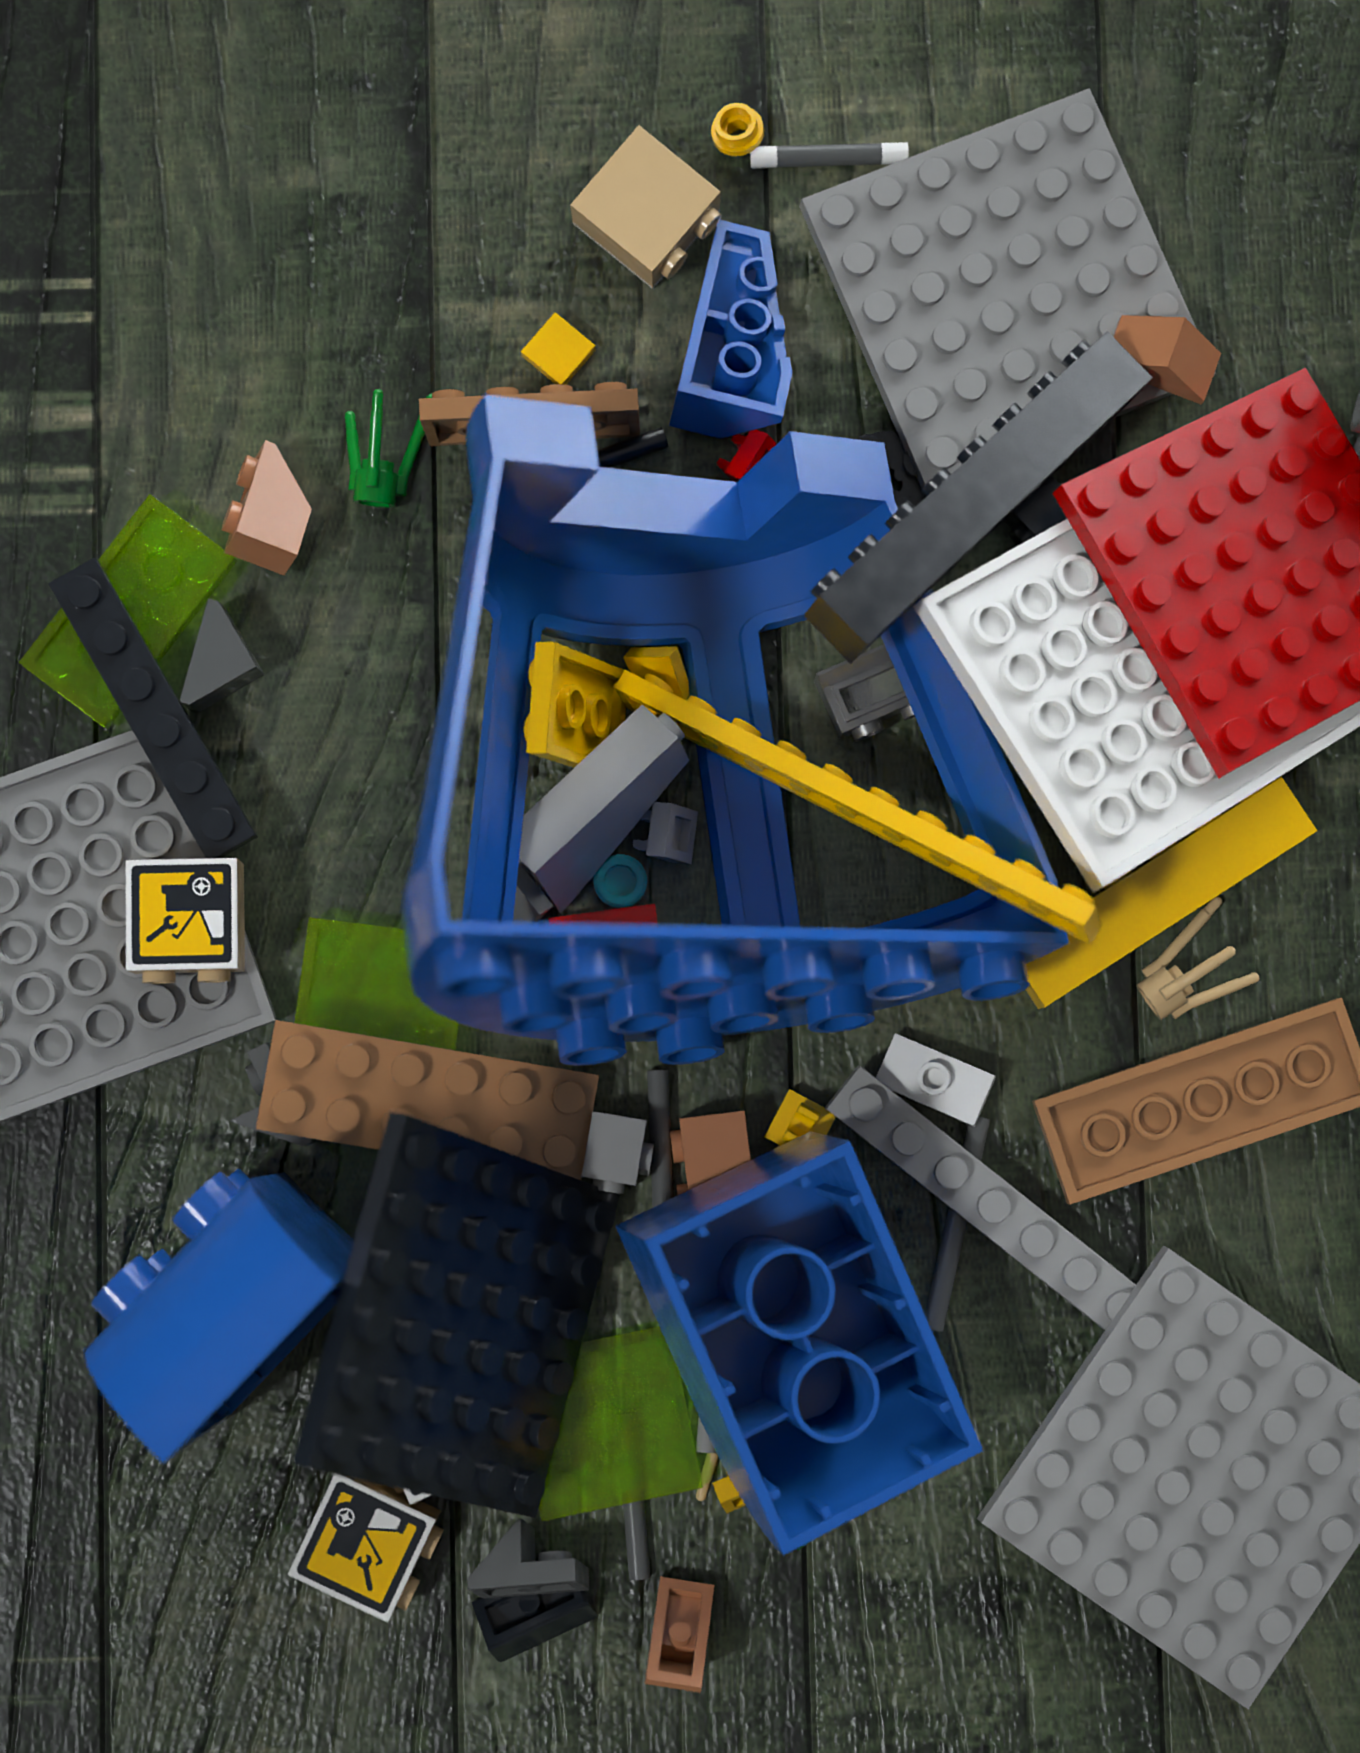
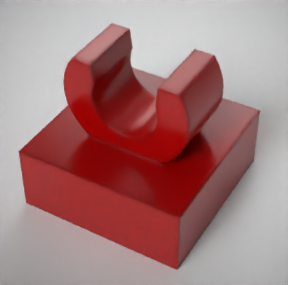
(750, 451)

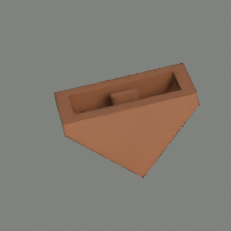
(1171, 353)

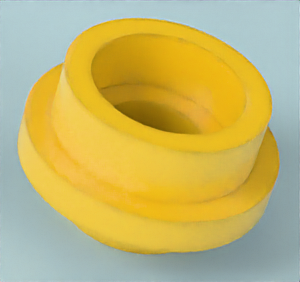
(732, 118)

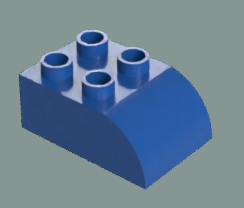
(221, 1314)
(800, 1338)

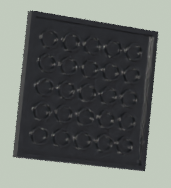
(457, 1321)

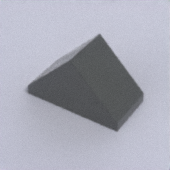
(219, 661)

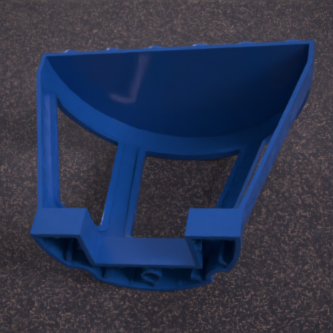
(704, 568)

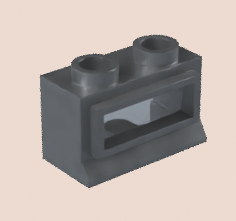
(863, 694)

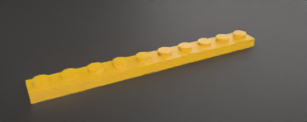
(872, 810)

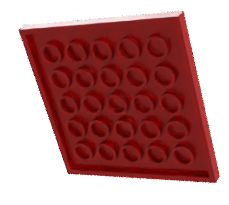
(1237, 565)

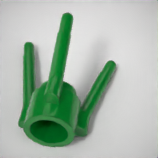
(376, 482)

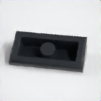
(526, 1621)

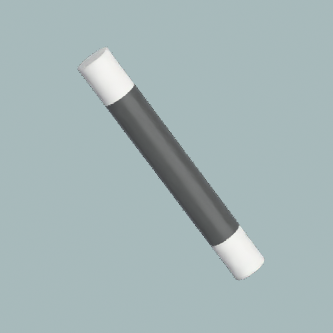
(828, 155)

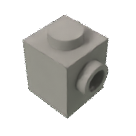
(616, 1151)

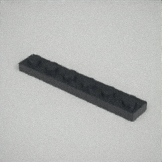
(153, 710)

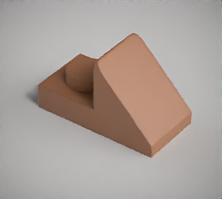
(679, 1634)

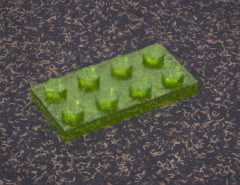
(164, 579)

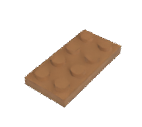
(611, 404)

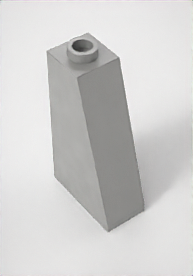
(599, 804)

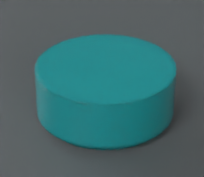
(620, 881)

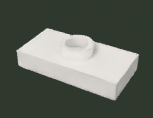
(935, 1079)

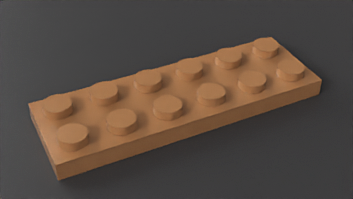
(348, 1083)
(1202, 1101)

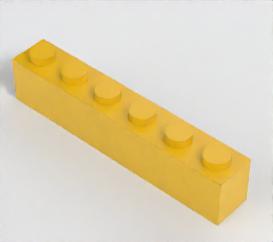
(1175, 885)

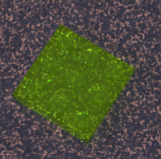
(361, 984)
(621, 1429)

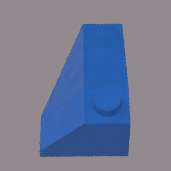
(736, 351)

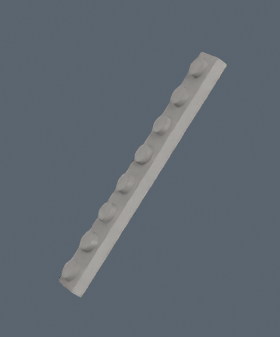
(981, 1197)

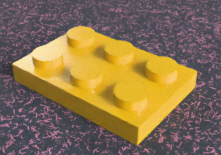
(570, 703)

